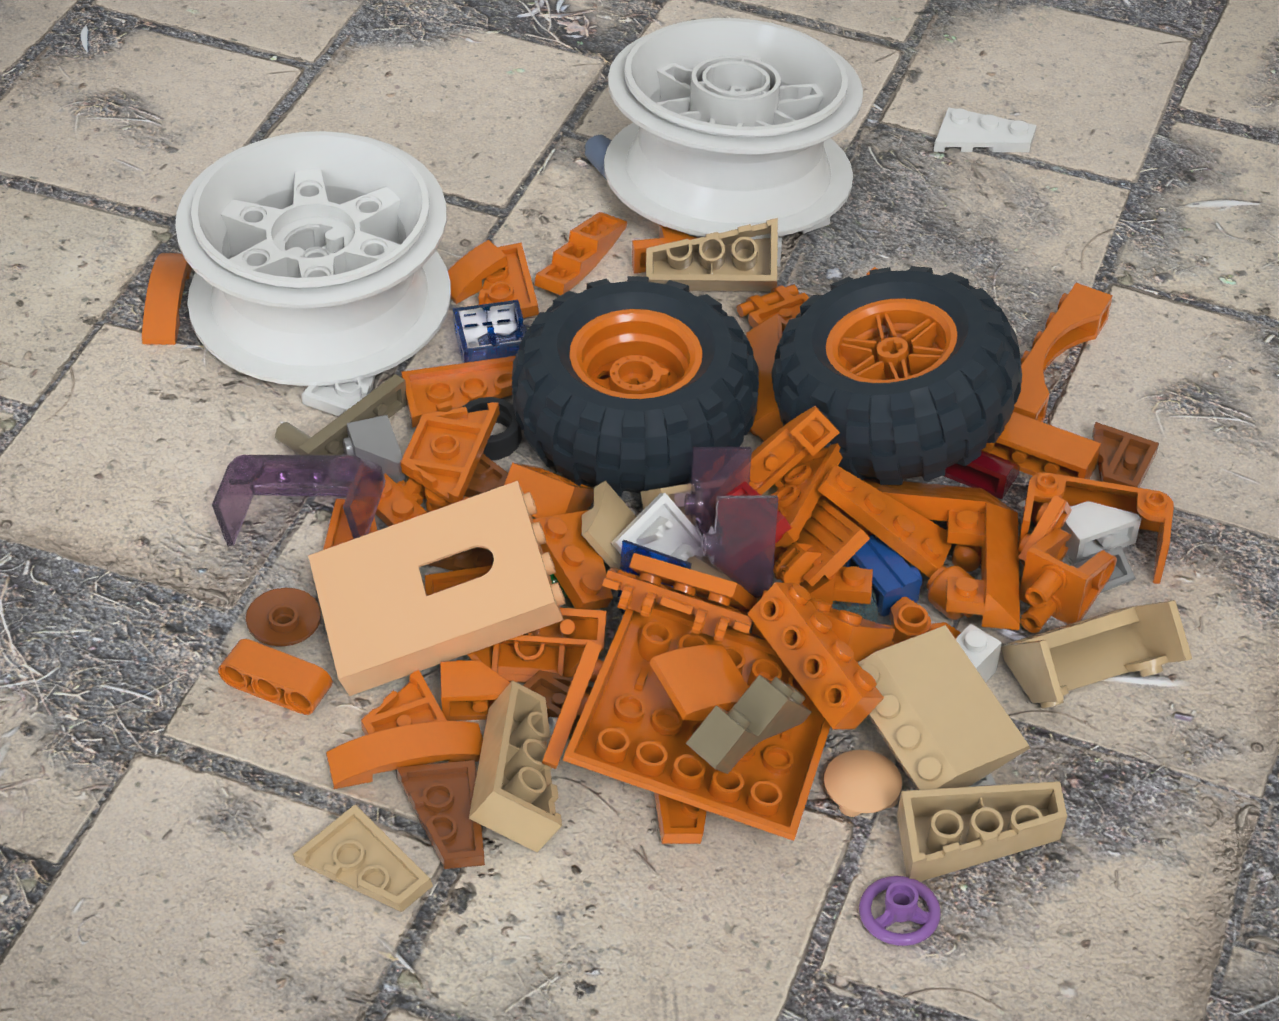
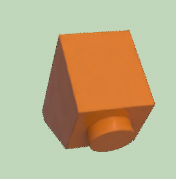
(469, 689)

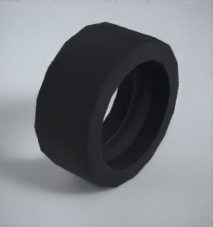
(504, 443)

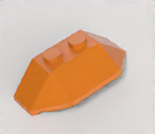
(548, 649)

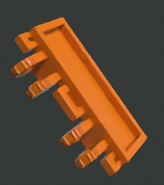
(822, 548)
(641, 597)

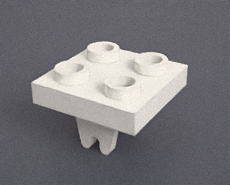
(663, 529)

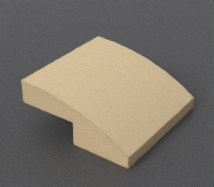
(606, 522)

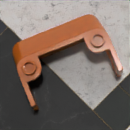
(1151, 505)

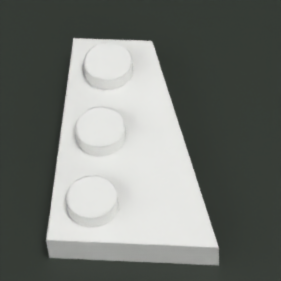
(974, 129)

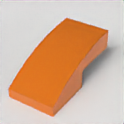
(476, 265)

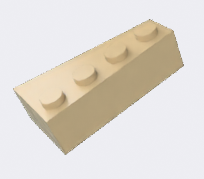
(719, 260)
(511, 783)
(976, 824)

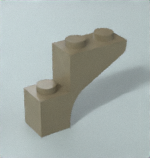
(758, 715)

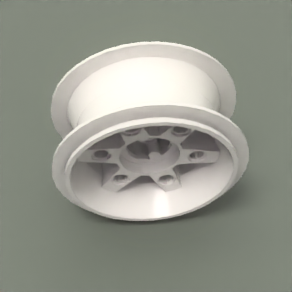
(731, 127)
(315, 257)

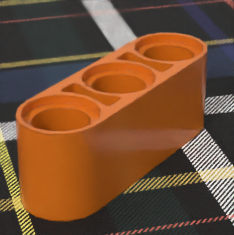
(275, 676)

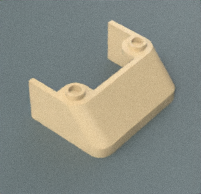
(1096, 650)

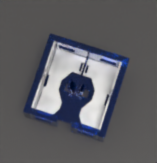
(488, 330)

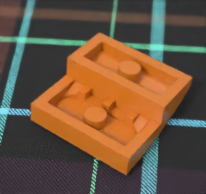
(699, 679)

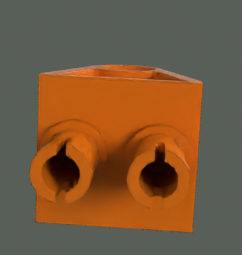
(1058, 588)

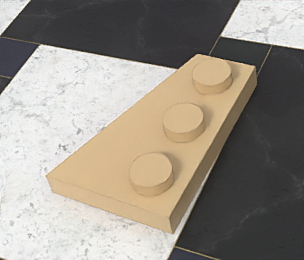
(365, 860)

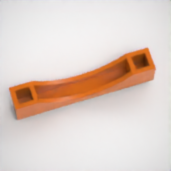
(1077, 320)

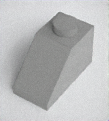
(376, 442)

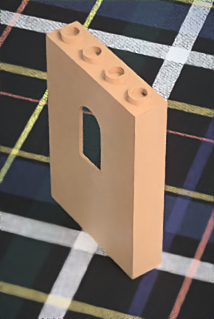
(379, 608)

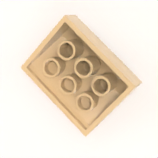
(940, 713)

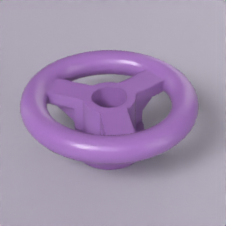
(901, 906)

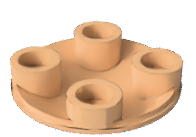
(862, 782)

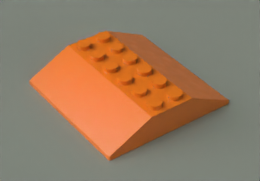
(640, 738)

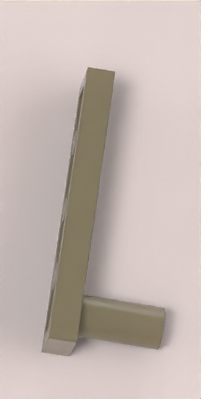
(382, 401)

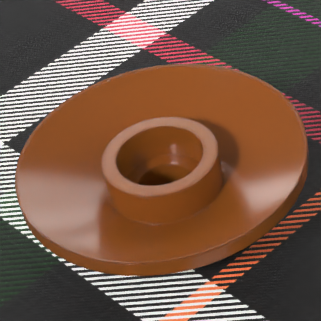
(283, 617)

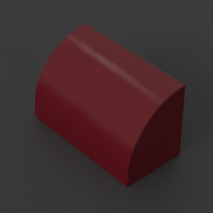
(986, 472)

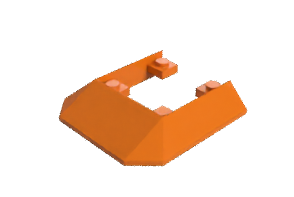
(973, 520)

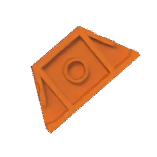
(448, 449)

